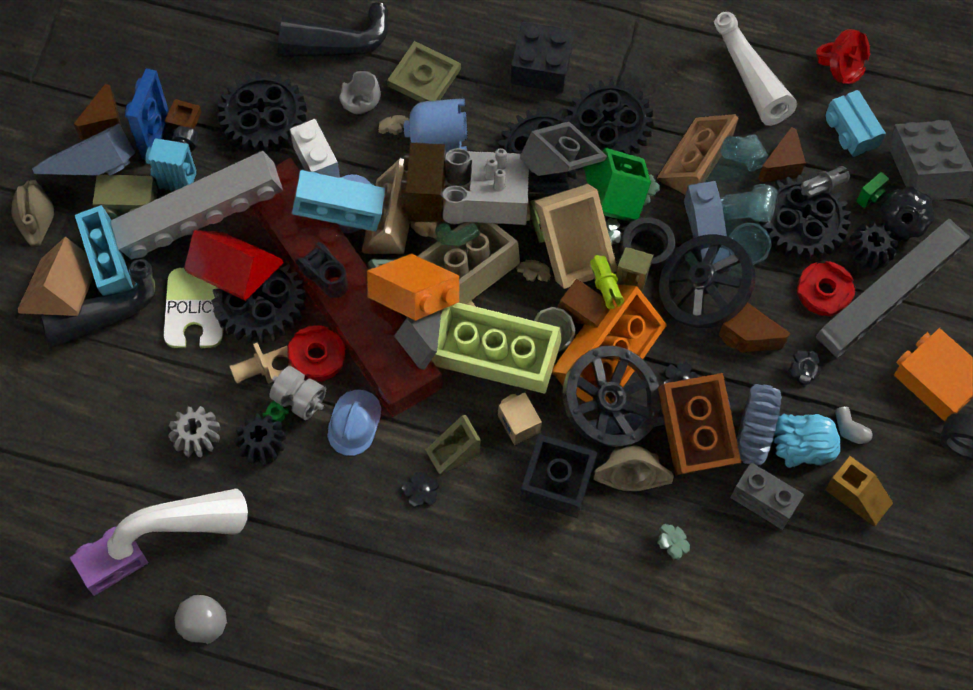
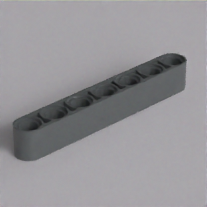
(892, 288)

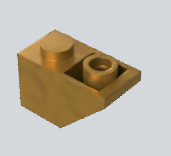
(860, 491)

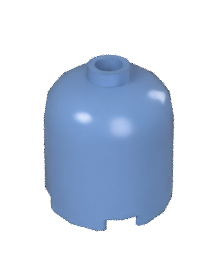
(438, 123)

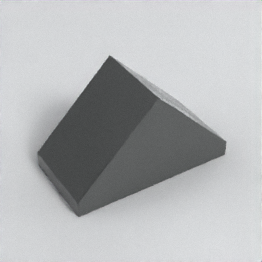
(420, 338)

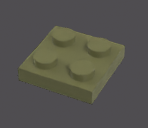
(423, 73)

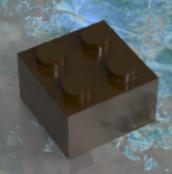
(424, 182)

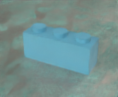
(338, 200)
(102, 252)

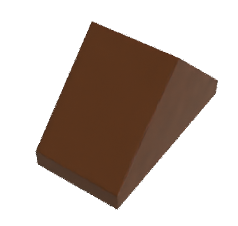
(98, 115)
(785, 160)
(584, 304)

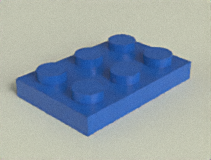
(147, 111)

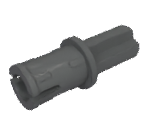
(825, 181)

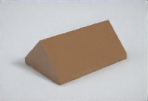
(697, 152)
(59, 282)

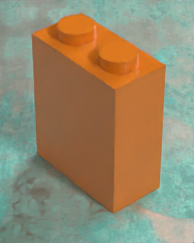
(413, 286)
(938, 373)

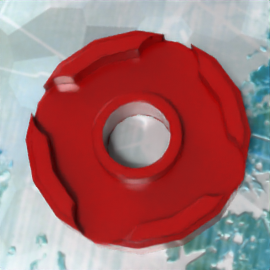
(825, 303)
(316, 337)

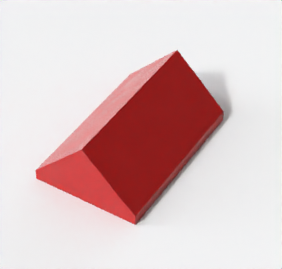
(229, 263)

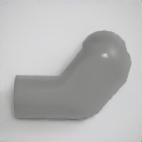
(851, 430)

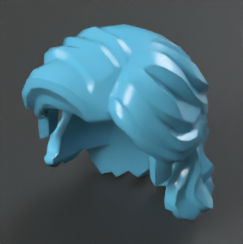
(806, 439)

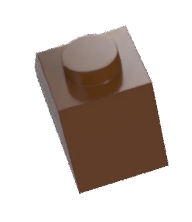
(753, 332)

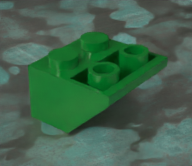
(620, 183)

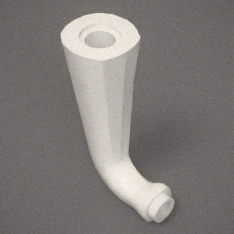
(768, 94)
(212, 513)

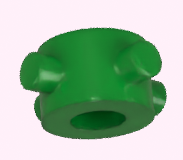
(276, 411)

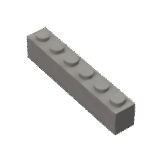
(196, 205)

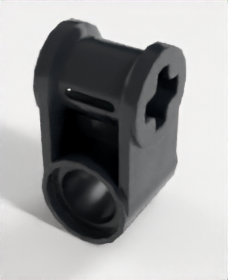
(320, 267)

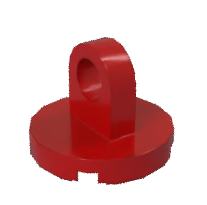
(846, 56)

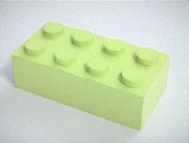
(497, 346)

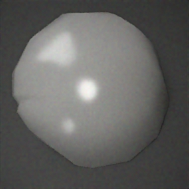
(361, 93)
(559, 318)
(200, 619)

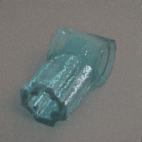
(745, 150)
(756, 204)

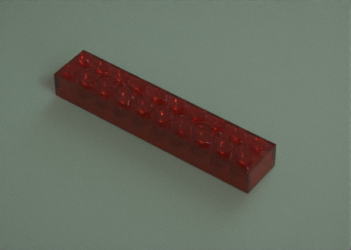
(361, 322)

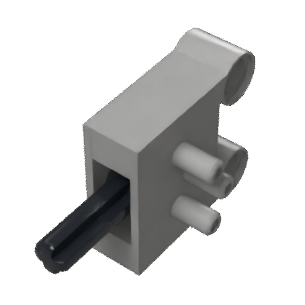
(497, 187)

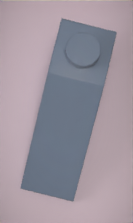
(706, 215)

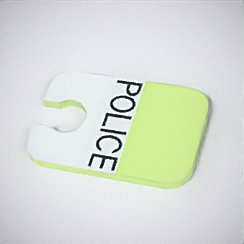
(189, 304)

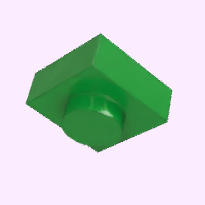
(873, 191)

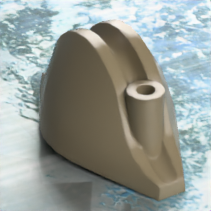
(32, 212)
(633, 470)

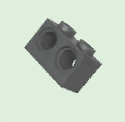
(766, 495)

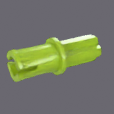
(606, 281)

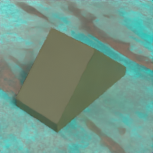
(633, 268)
(454, 446)

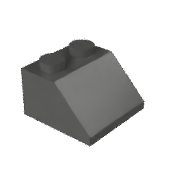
(559, 150)

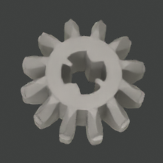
(183, 434)

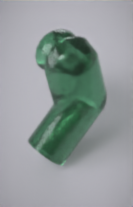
(456, 238)

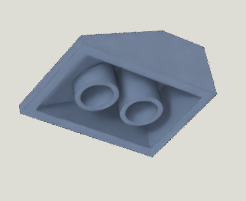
(93, 156)

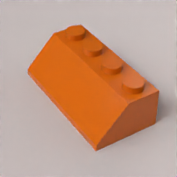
(630, 326)

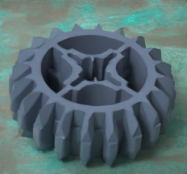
(758, 423)

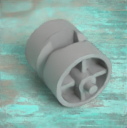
(293, 390)

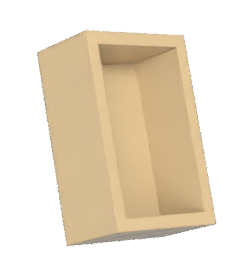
(574, 233)

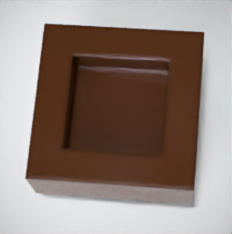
(182, 114)

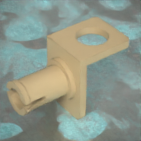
(258, 364)

